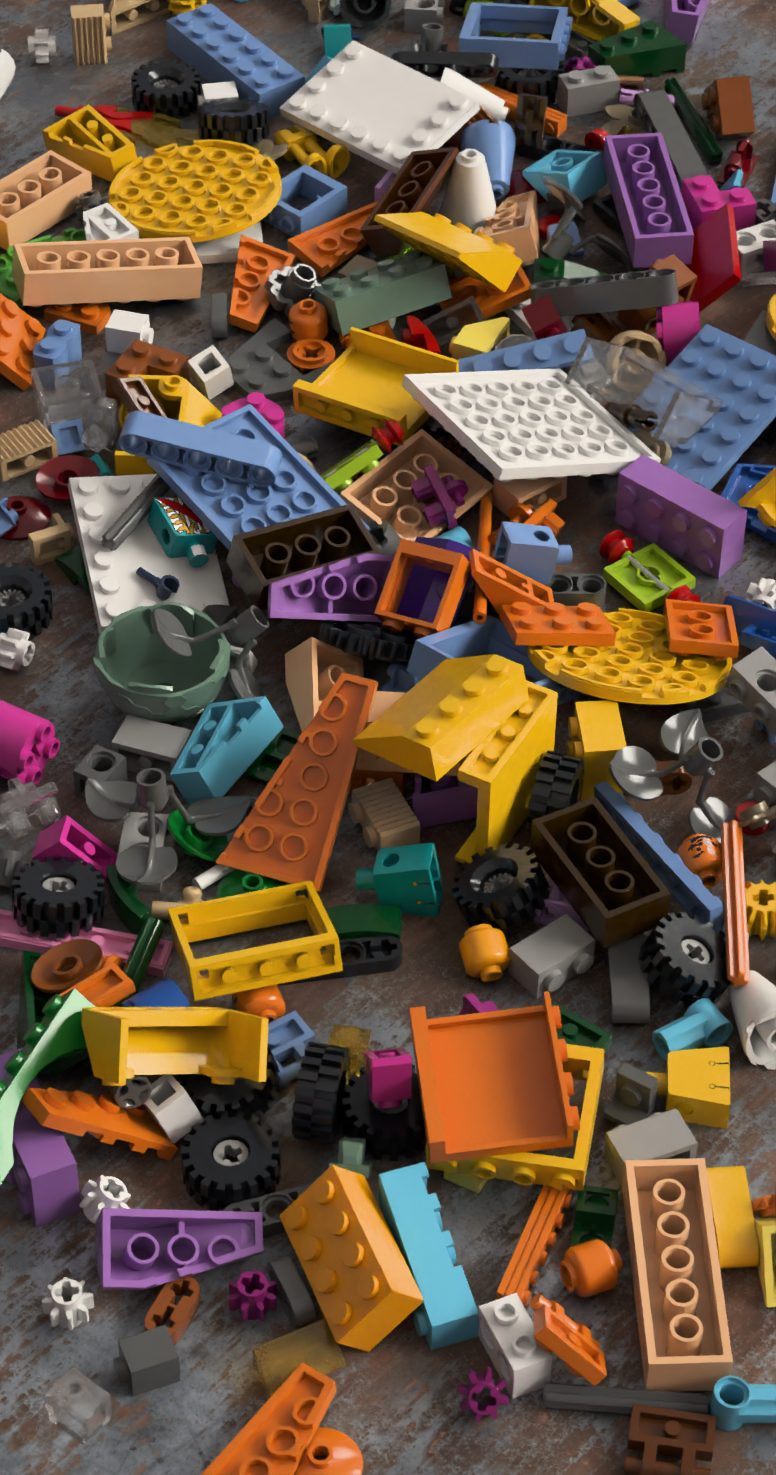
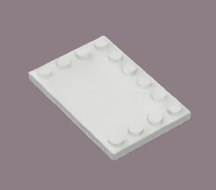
(378, 107)
(112, 574)

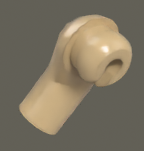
(190, 895)

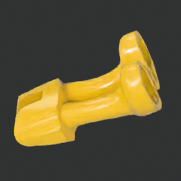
(304, 142)

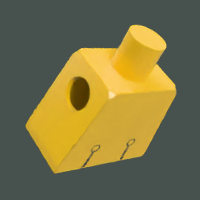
(697, 1085)

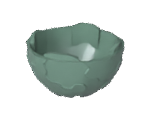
(151, 680)

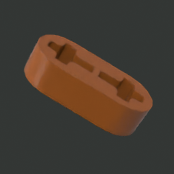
(179, 1314)

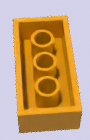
(351, 1258)

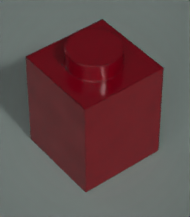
(544, 318)

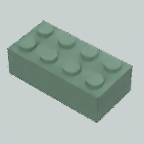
(383, 291)

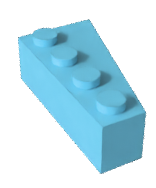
(429, 1252)

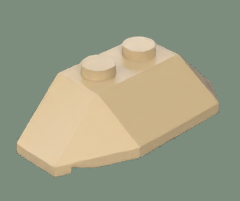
(130, 13)

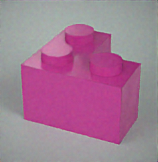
(704, 198)

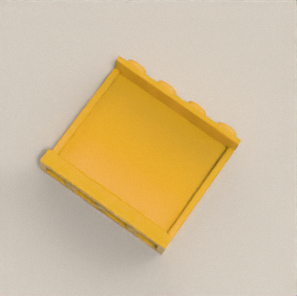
(366, 385)
(506, 771)

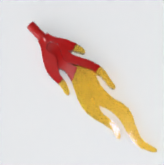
(148, 127)

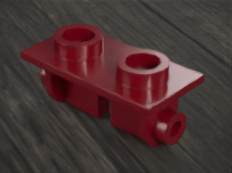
(739, 159)

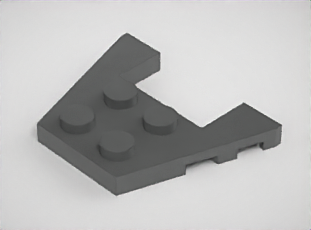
(262, 370)

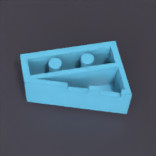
(224, 746)

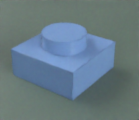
(68, 436)

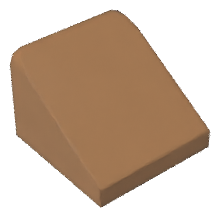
(631, 82)

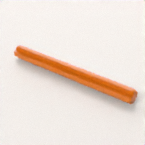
(734, 904)

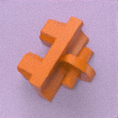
(543, 516)

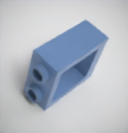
(328, 196)

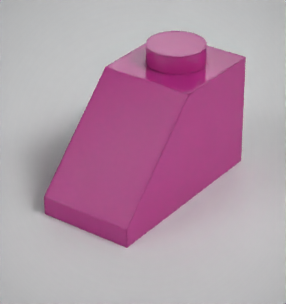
(73, 841)
(388, 1076)

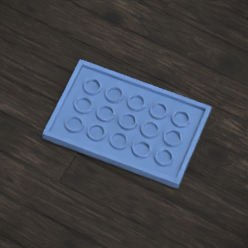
(746, 384)
(239, 507)

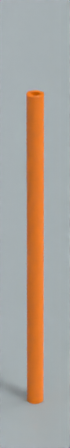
(483, 545)

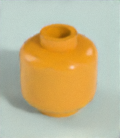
(484, 952)

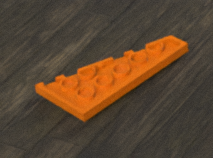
(302, 805)

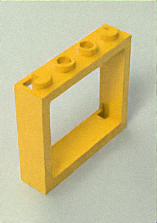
(262, 964)
(541, 1169)

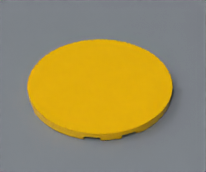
(197, 190)
(635, 668)

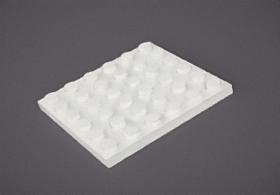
(527, 423)

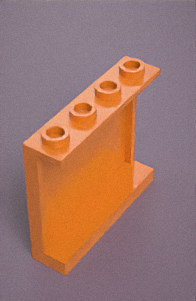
(493, 1082)

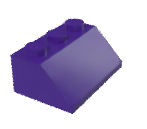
(428, 585)

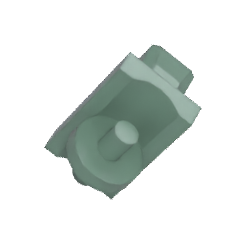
(352, 1156)

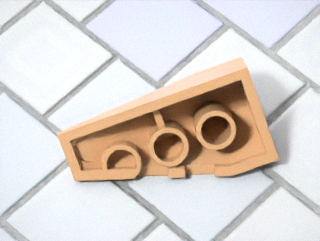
(516, 226)
(312, 672)

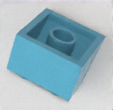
(576, 170)

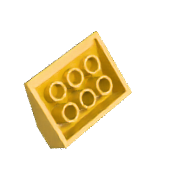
(455, 246)
(447, 714)

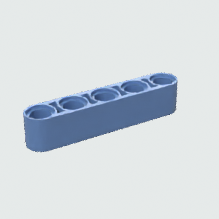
(200, 448)

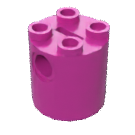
(25, 744)

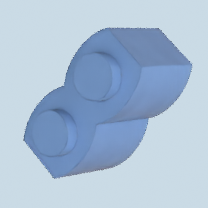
(60, 345)

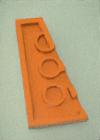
(332, 242)
(252, 269)
(98, 1116)
(281, 1428)

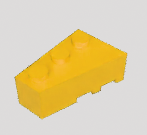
(90, 143)

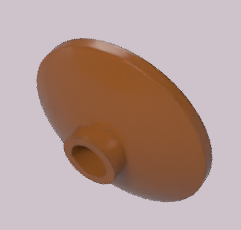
(66, 965)

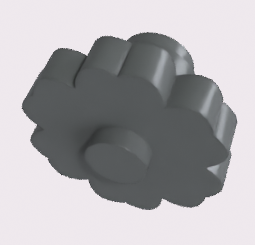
(291, 286)

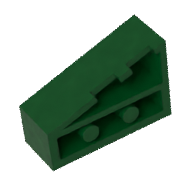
(640, 51)

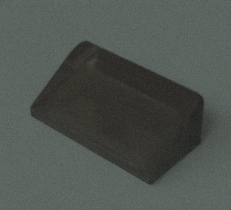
(452, 320)

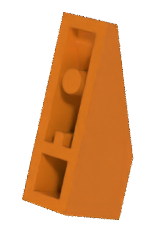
(505, 585)

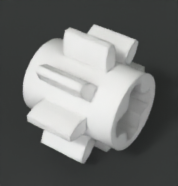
(42, 46)
(763, 593)
(15, 649)
(104, 1193)
(68, 1303)

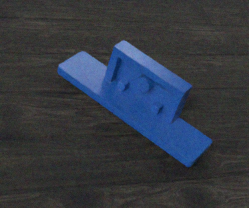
(754, 624)

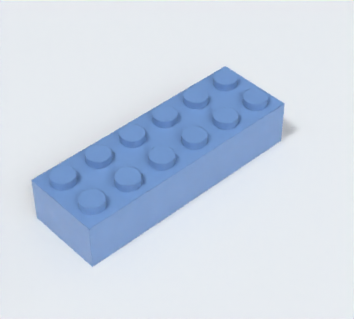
(230, 53)

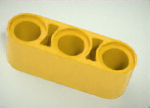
(733, 1217)

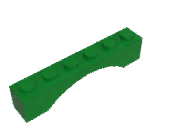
(52, 1039)

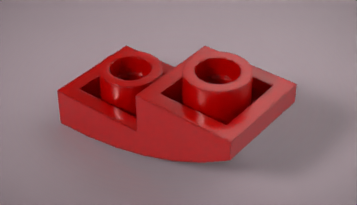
(419, 335)

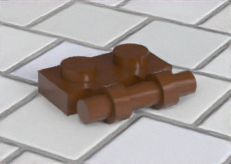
(672, 1434)

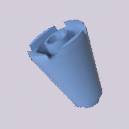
(498, 146)

